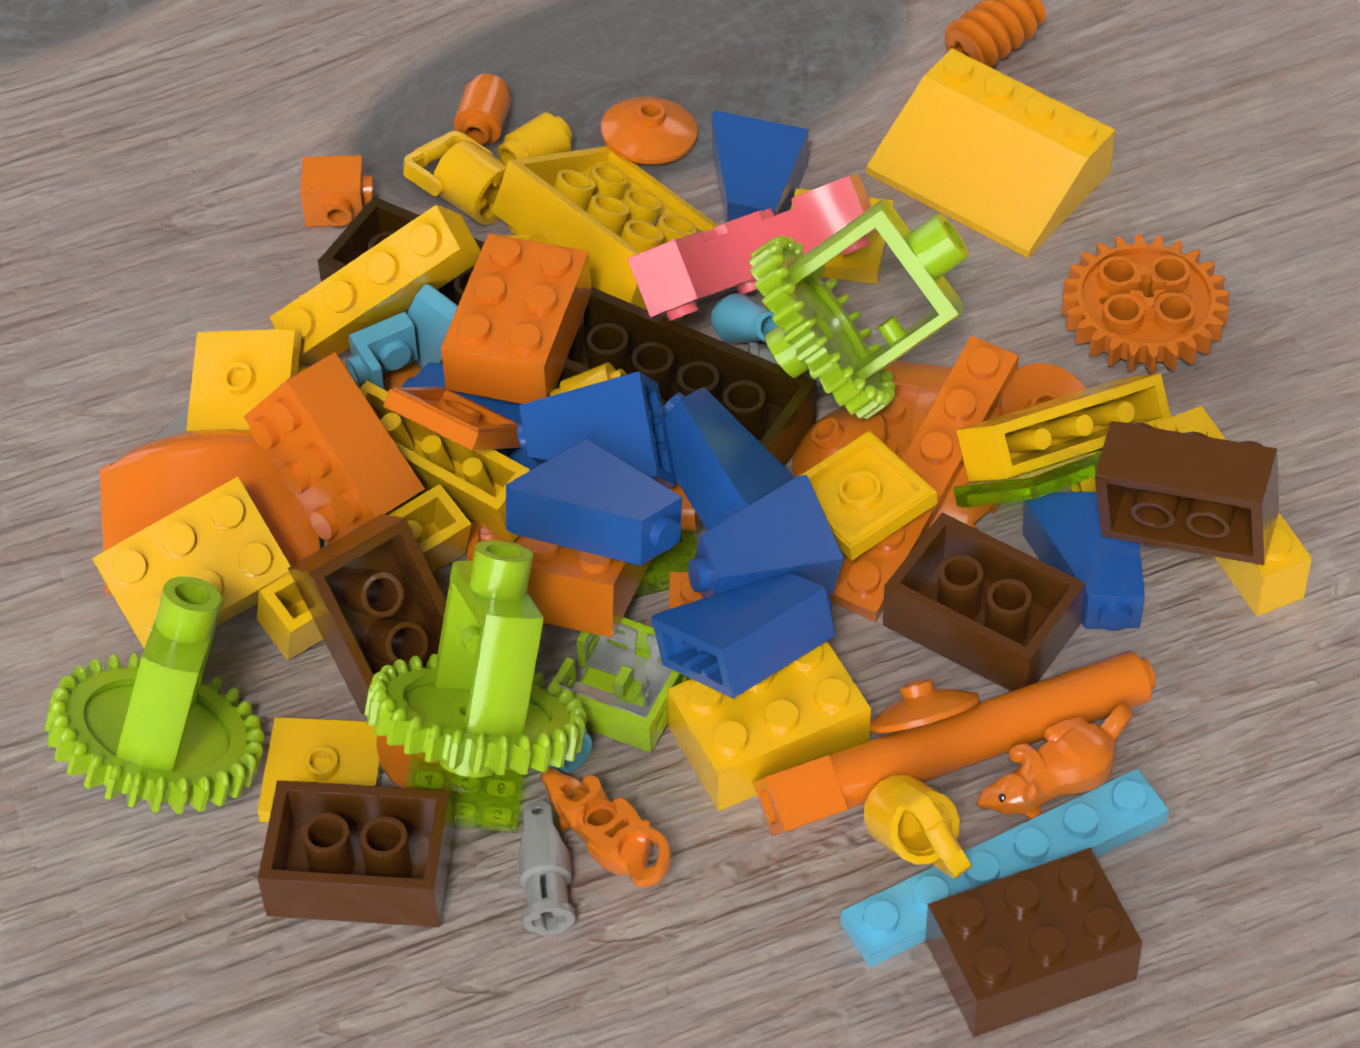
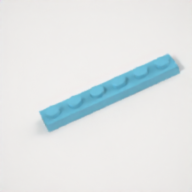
(1096, 820)

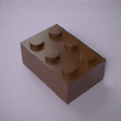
(1188, 492)
(372, 600)
(983, 604)
(357, 853)
(1032, 942)

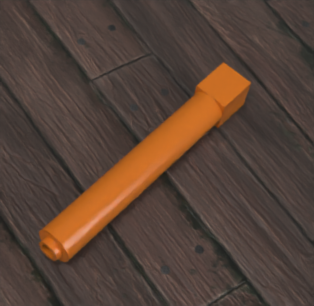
(939, 748)

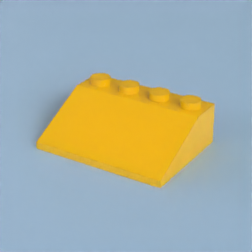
(993, 153)
(596, 206)

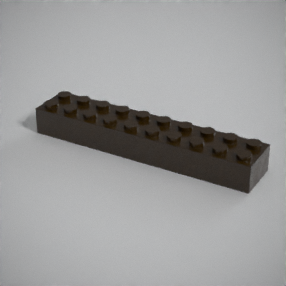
(678, 358)

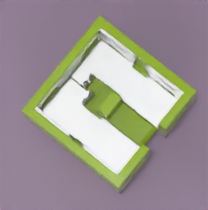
(622, 684)

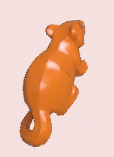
(1071, 762)
(609, 829)

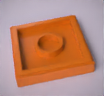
(454, 417)

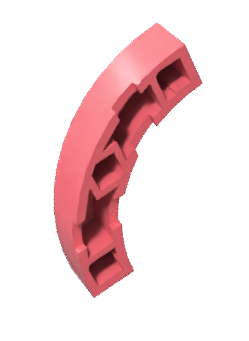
(718, 259)

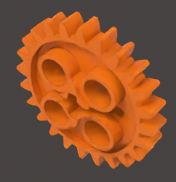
(1145, 303)

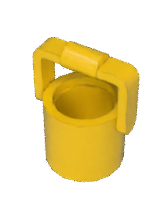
(464, 177)
(916, 824)

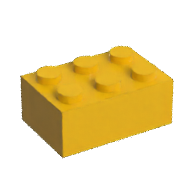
(208, 539)
(771, 727)

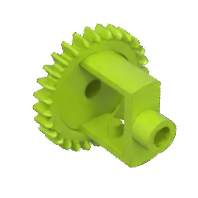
(823, 337)
(479, 696)
(154, 723)

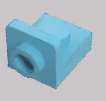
(381, 349)

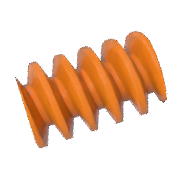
(994, 28)

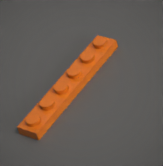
(936, 456)

